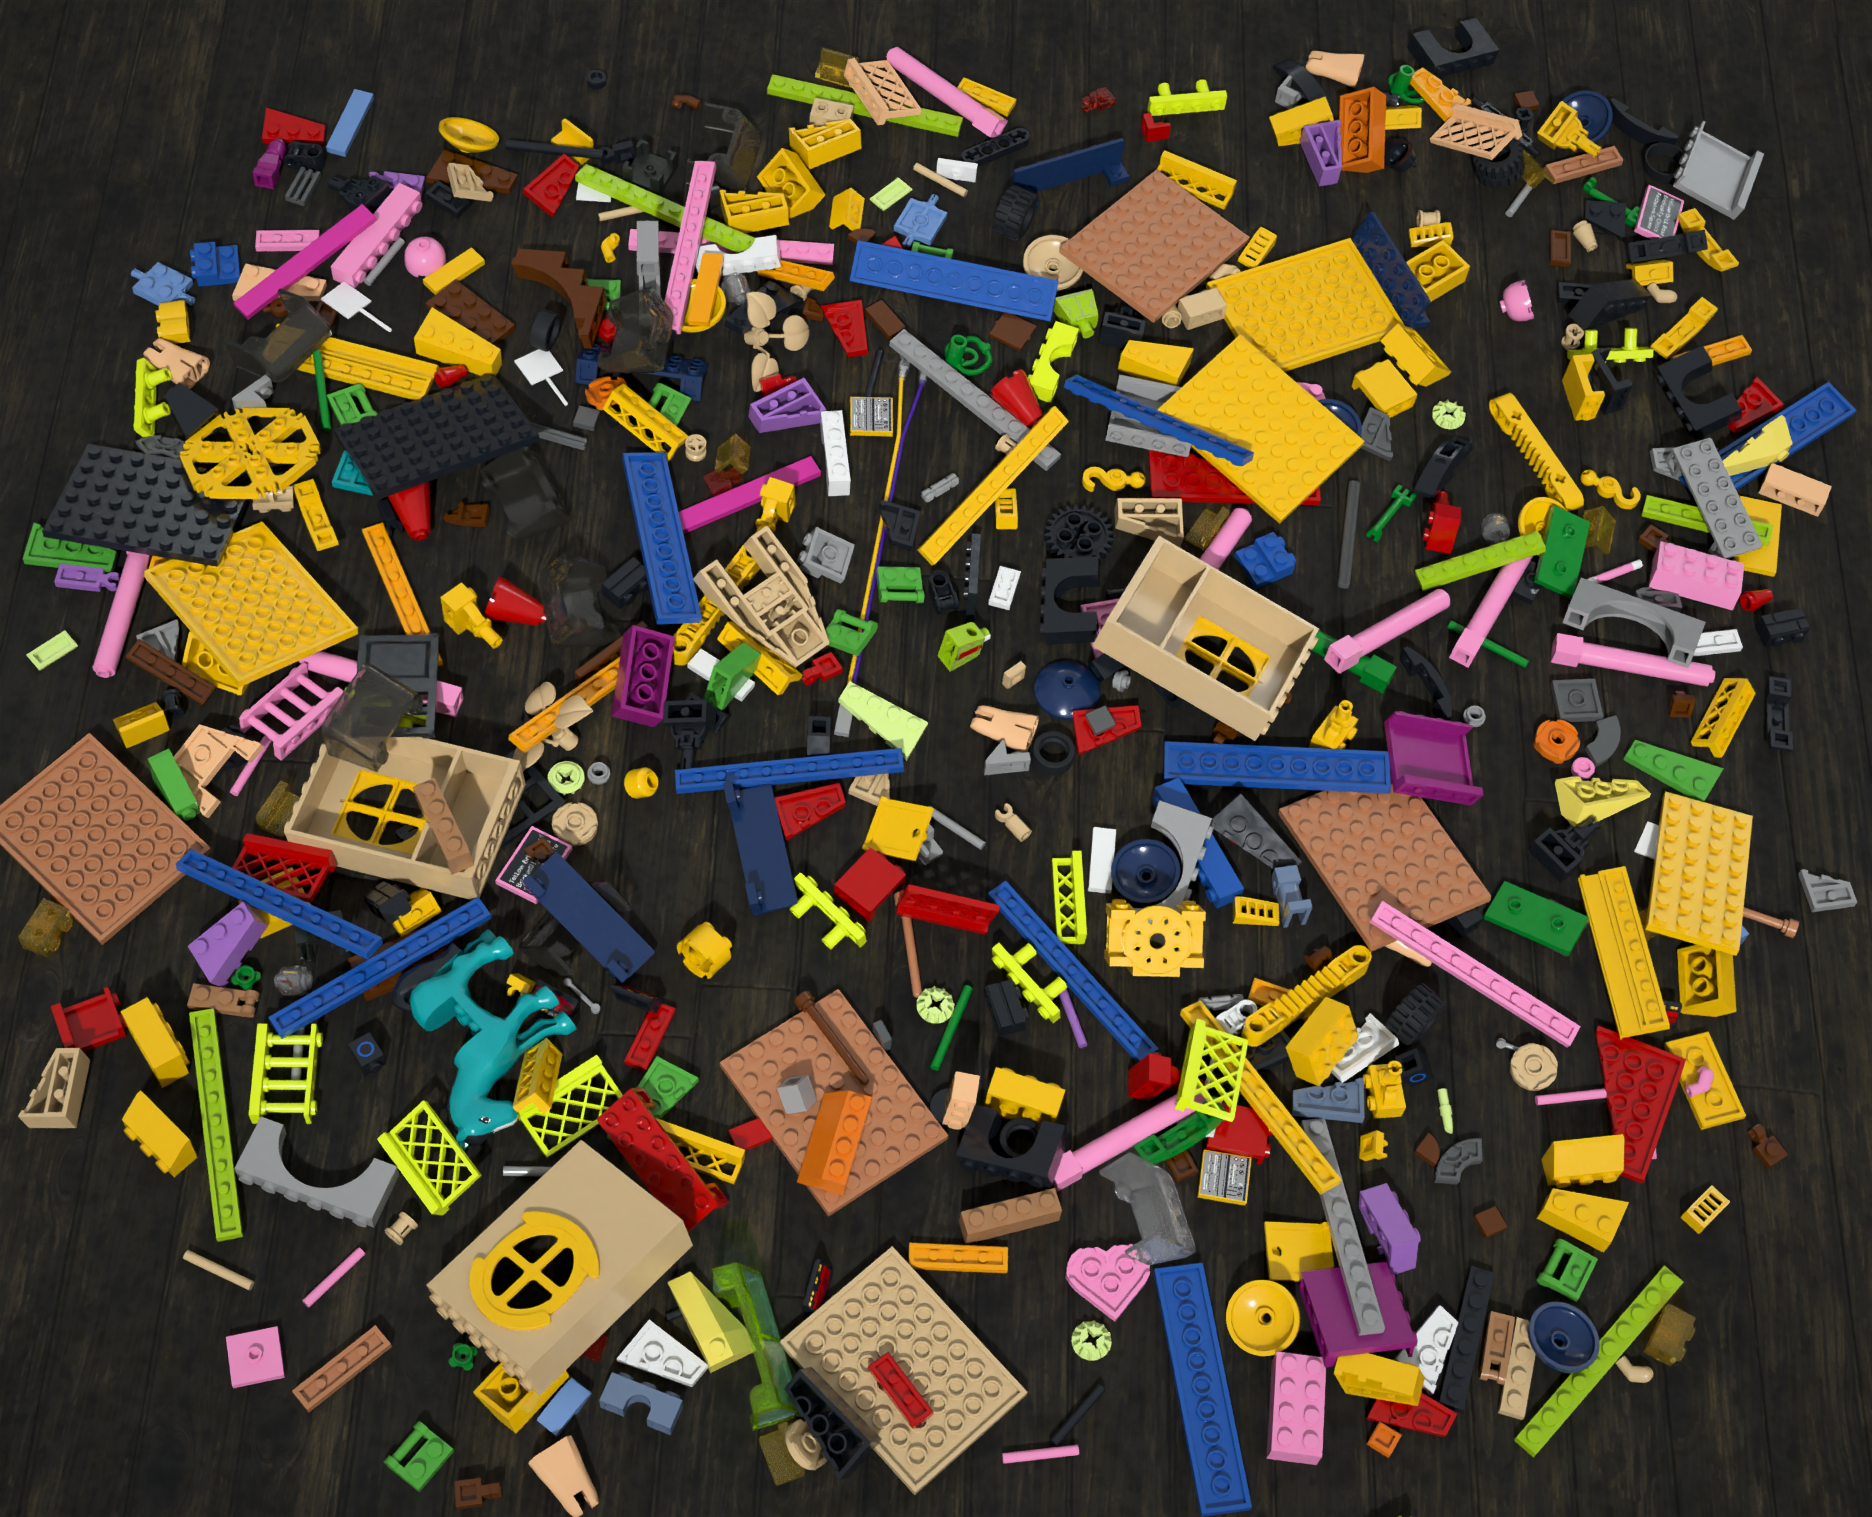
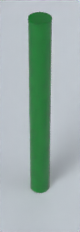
(321, 388)
(1493, 646)
(951, 1027)

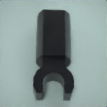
(389, 516)

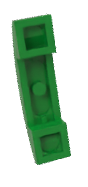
(1178, 1138)

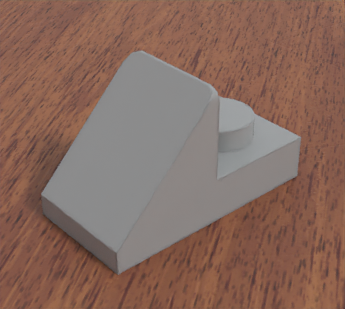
(254, 395)
(1001, 762)

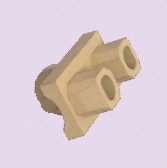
(282, 500)

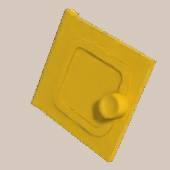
(894, 828)
(1301, 1246)

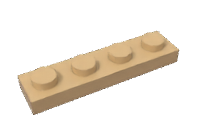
(1519, 1373)

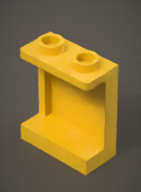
(1385, 388)
(1581, 398)

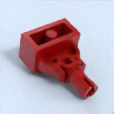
(1443, 525)
(1153, 1076)

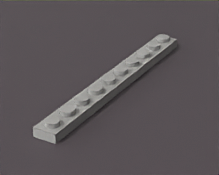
(967, 393)
(1346, 1239)

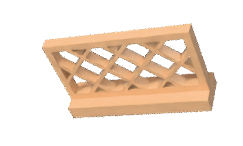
(870, 93)
(1481, 122)

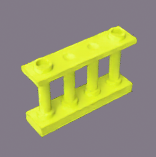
(264, 1061)

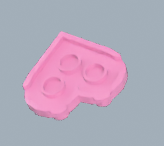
(1107, 1278)

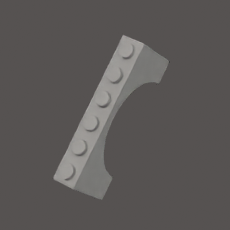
(648, 255)
(1676, 629)
(1187, 832)
(357, 1200)

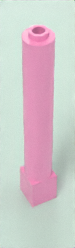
(981, 117)
(1227, 538)
(1488, 611)
(121, 614)
(1348, 650)
(1572, 650)
(447, 696)
(1118, 1140)

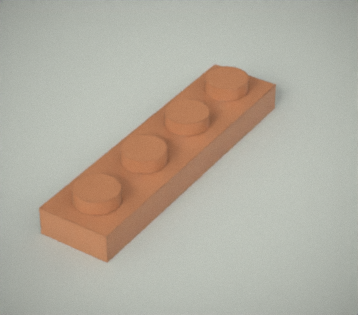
(1584, 165)
(341, 1368)

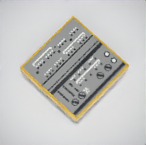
(871, 416)
(1224, 1177)

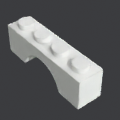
(760, 256)
(835, 453)

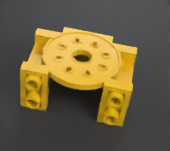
(1123, 940)

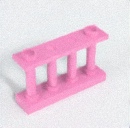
(299, 729)

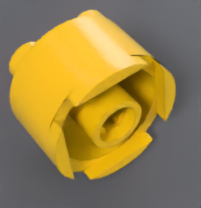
(704, 950)

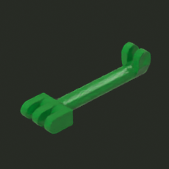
(1631, 215)
(1400, 498)

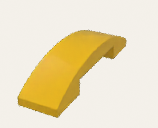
(1714, 256)
(1685, 329)
(315, 515)

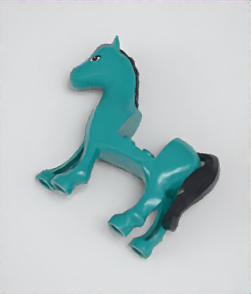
(439, 993)

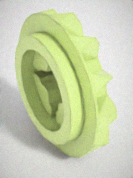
(1448, 421)
(564, 769)
(933, 1014)
(1087, 1350)

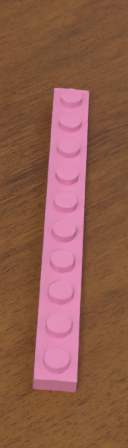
(689, 241)
(789, 250)
(1474, 974)

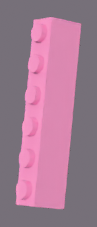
(372, 243)

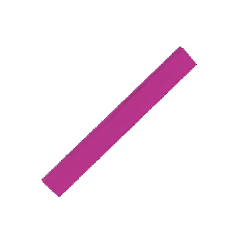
(305, 261)
(745, 495)

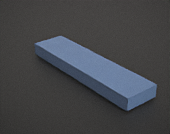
(349, 122)

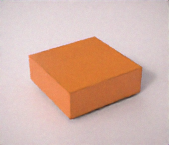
(1384, 1439)

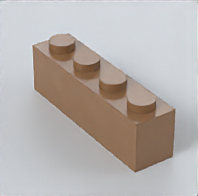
(443, 826)
(1010, 1216)

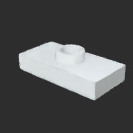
(957, 169)
(1004, 588)

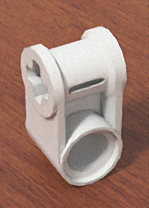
(1232, 1020)

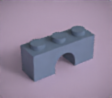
(623, 1391)

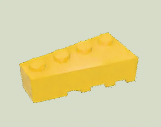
(456, 345)

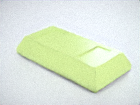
(891, 194)
(52, 650)

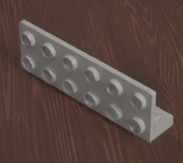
(1715, 498)

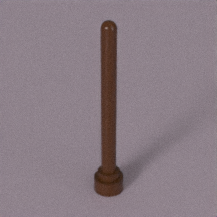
(806, 1002)

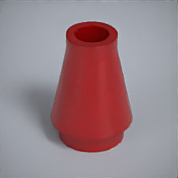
(449, 375)
(1753, 600)

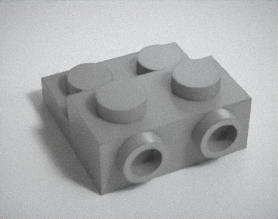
(825, 555)

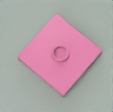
(255, 1357)

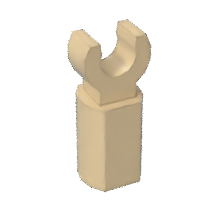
(1013, 823)

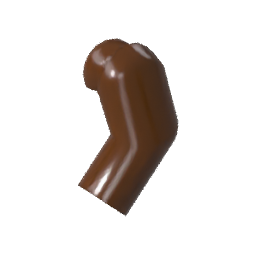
(689, 100)

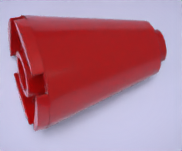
(1018, 398)
(414, 510)
(513, 605)

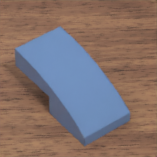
(564, 1406)

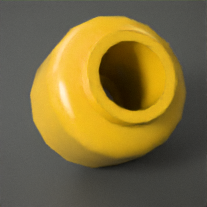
(641, 783)

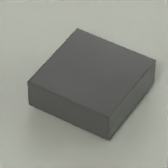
(586, 418)
(1100, 720)
(882, 1035)

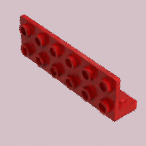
(659, 1159)

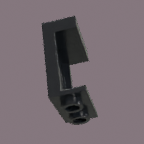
(1617, 391)

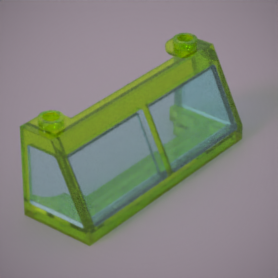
(746, 1289)

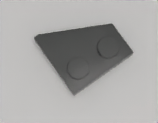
(1377, 434)
(1662, 598)

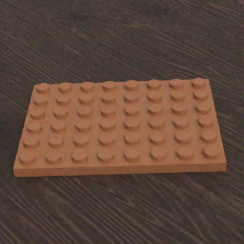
(1154, 245)
(96, 838)
(1384, 851)
(898, 1121)

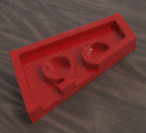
(291, 128)
(552, 185)
(848, 325)
(1756, 404)
(1126, 720)
(807, 808)
(1427, 1417)

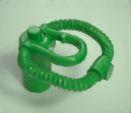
(1401, 83)
(957, 347)

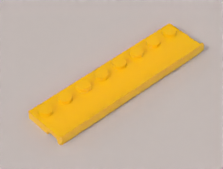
(373, 368)
(1623, 953)

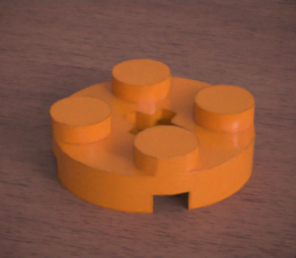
(600, 390)
(1548, 748)

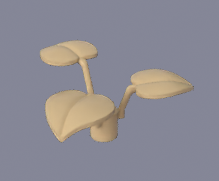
(796, 334)
(570, 712)

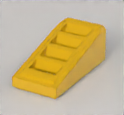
(1442, 230)
(1264, 238)
(1006, 510)
(1248, 918)
(1694, 1220)

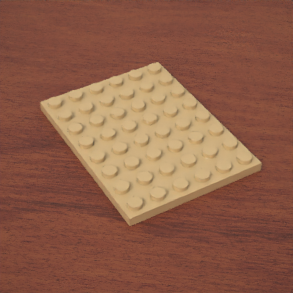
(949, 1366)

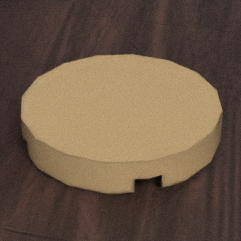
(575, 824)
(1533, 1067)
(803, 1446)

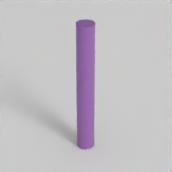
(1073, 1019)

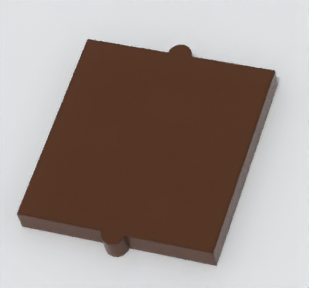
(1012, 331)

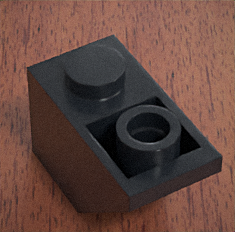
(818, 736)

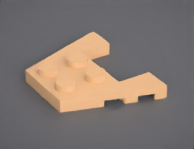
(205, 755)

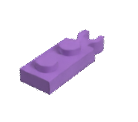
(413, 181)
(85, 578)

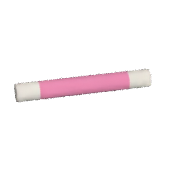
(1616, 572)

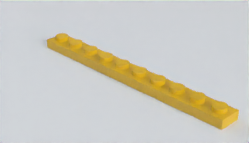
(992, 486)
(1271, 1109)

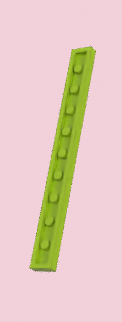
(807, 92)
(660, 207)
(215, 1125)
(1611, 1347)

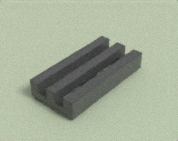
(290, 197)

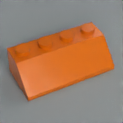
(1363, 130)
(835, 1141)

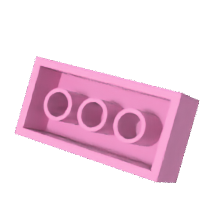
(1696, 575)
(1296, 1408)

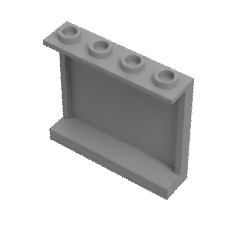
(1716, 173)
(1133, 432)

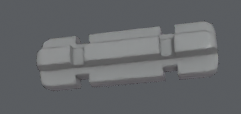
(940, 487)
(1221, 1002)

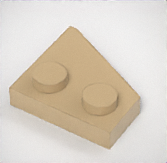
(466, 183)
(870, 787)

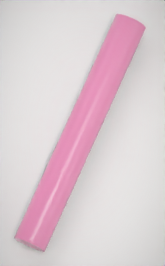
(249, 768)
(1570, 1096)
(331, 1279)
(1038, 1454)

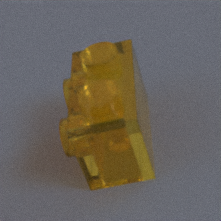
(46, 928)
(1670, 1335)

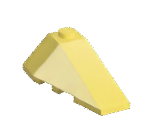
(1767, 448)
(1596, 798)
(713, 1327)

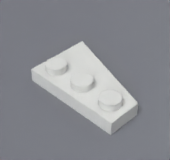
(1371, 1044)
(1433, 1342)
(662, 1355)

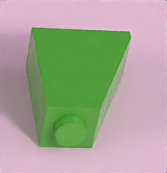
(731, 675)
(173, 785)

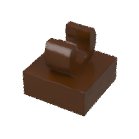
(1681, 705)
(1319, 959)

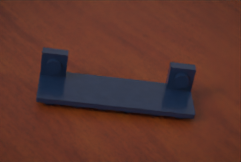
(1073, 166)
(1392, 272)
(689, 371)
(761, 848)
(588, 918)

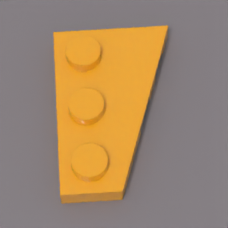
(1436, 94)

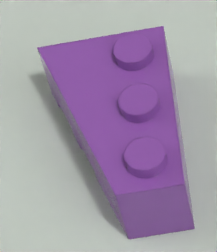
(1323, 151)
(787, 408)
(227, 942)
(1391, 1226)

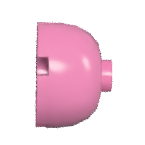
(424, 256)
(1517, 302)

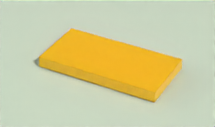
(1764, 559)
(1720, 1102)

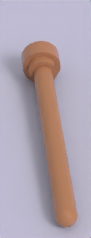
(1788, 927)
(911, 952)

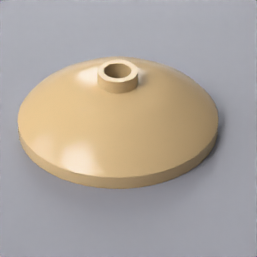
(1045, 255)

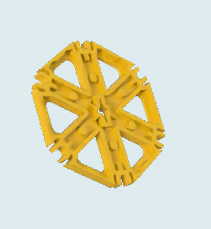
(265, 447)

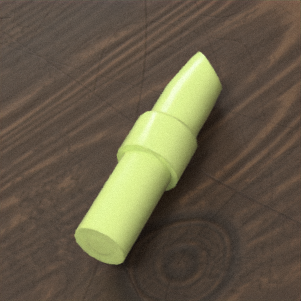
(1445, 1110)

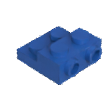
(215, 264)
(1266, 560)

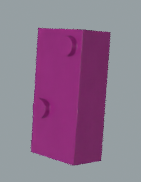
(643, 676)

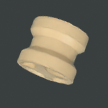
(699, 443)

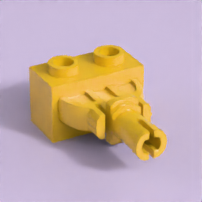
(1566, 131)
(777, 503)
(463, 613)
(1336, 728)
(1385, 1090)

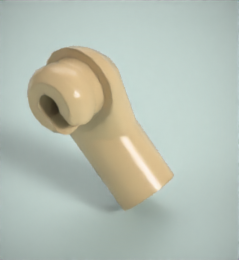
(1223, 271)
(1662, 296)
(1634, 1373)

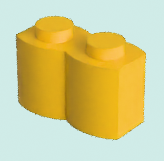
(173, 322)

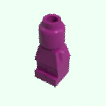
(268, 166)

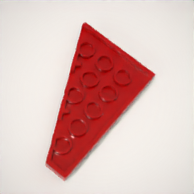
(1638, 1095)

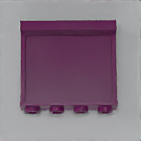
(1430, 758)
(1334, 1322)

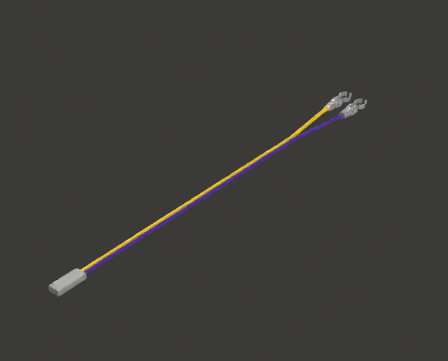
(844, 716)

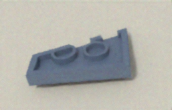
(1334, 1102)

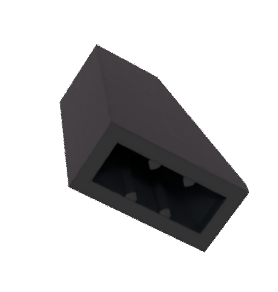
(189, 410)

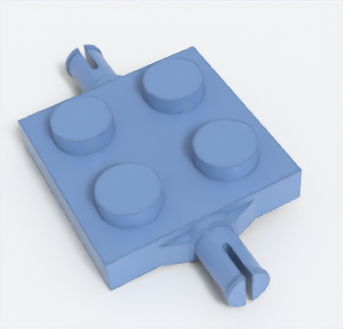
(920, 221)
(162, 285)

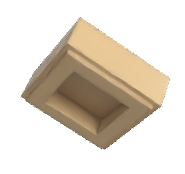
(1014, 675)

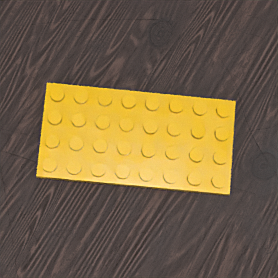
(1699, 873)

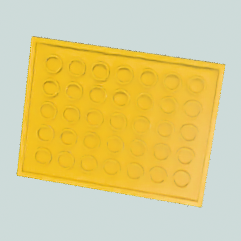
(1308, 305)
(1268, 413)
(254, 607)

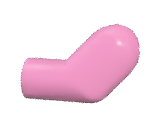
(1704, 1082)

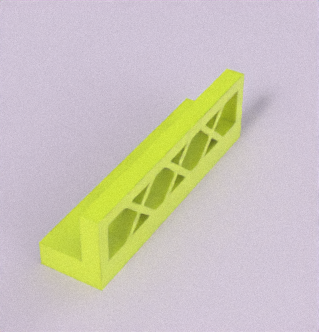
(1077, 896)

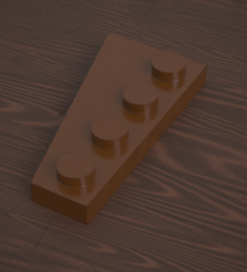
(493, 178)

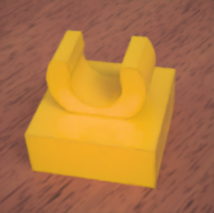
(519, 983)
(1372, 1146)

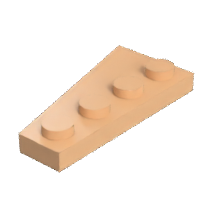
(308, 287)

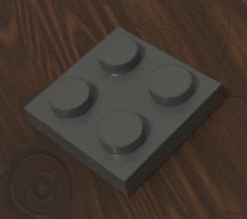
(1576, 700)

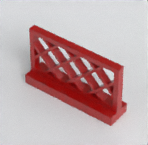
(287, 854)
(946, 909)

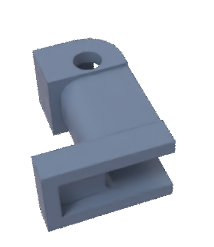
(1286, 888)

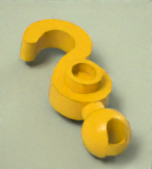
(1113, 479)
(1609, 487)

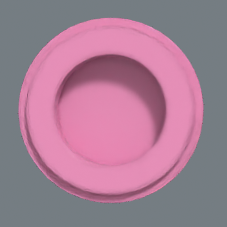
(1582, 768)

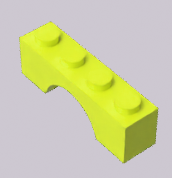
(1059, 344)

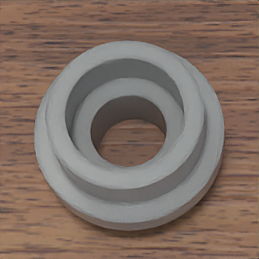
(1121, 680)
(1475, 711)
(598, 767)

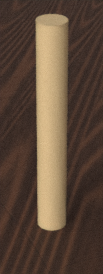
(940, 179)
(618, 213)
(218, 1270)

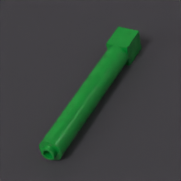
(1373, 671)

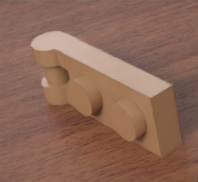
(223, 1000)
(1497, 1347)

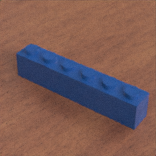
(1214, 870)

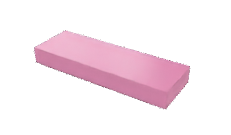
(285, 239)

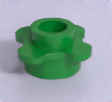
(243, 971)
(463, 1349)

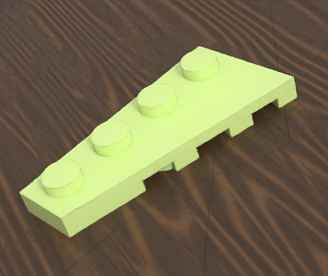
(888, 720)

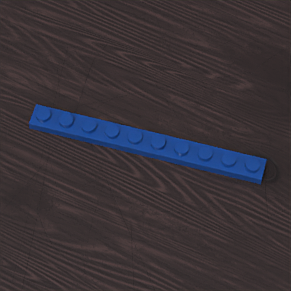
(1163, 422)
(790, 770)
(279, 904)
(379, 968)
(1072, 972)

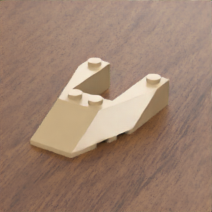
(775, 611)

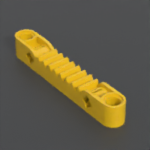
(1517, 424)
(692, 635)
(1306, 997)

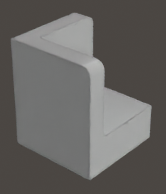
(1286, 95)
(929, 849)
(797, 1094)

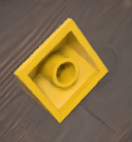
(141, 724)

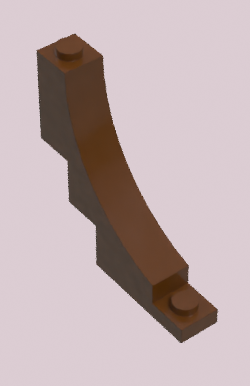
(554, 271)

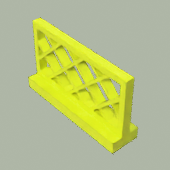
(1191, 1071)
(563, 1087)
(417, 1174)

